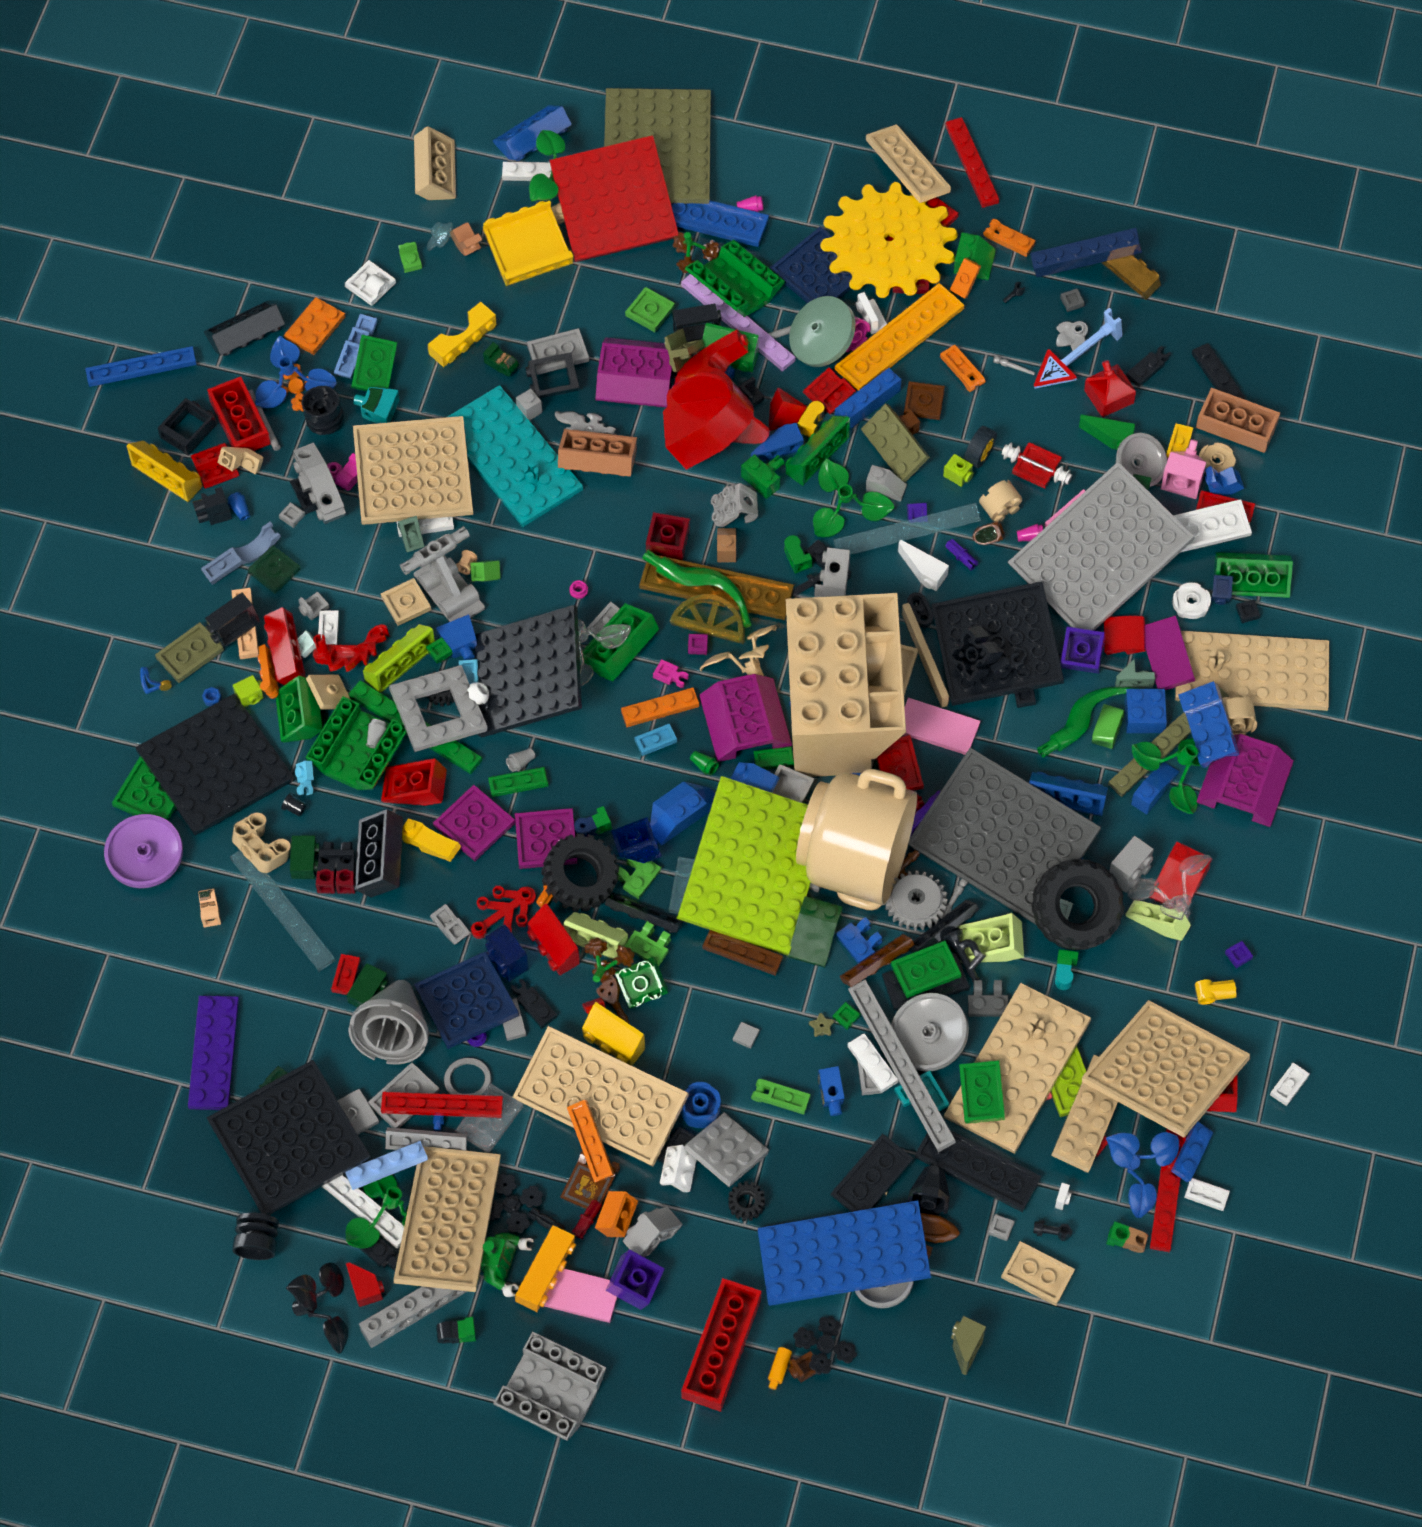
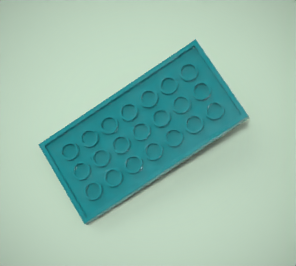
(514, 457)

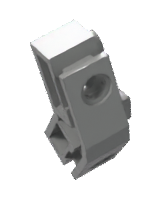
(317, 478)
(834, 583)

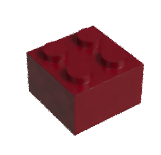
(668, 535)

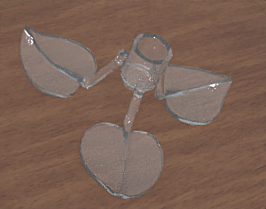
(610, 637)
(1177, 905)

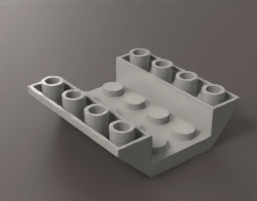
(551, 1387)

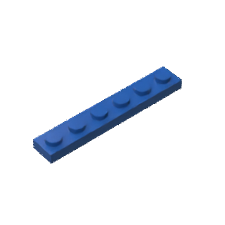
(140, 366)

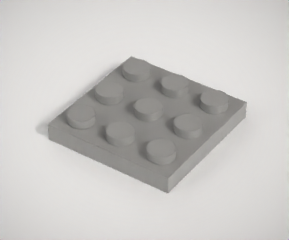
(726, 1149)

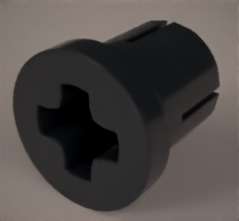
(293, 805)

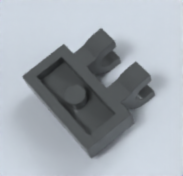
(987, 1005)

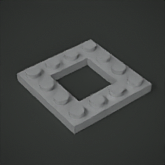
(424, 737)

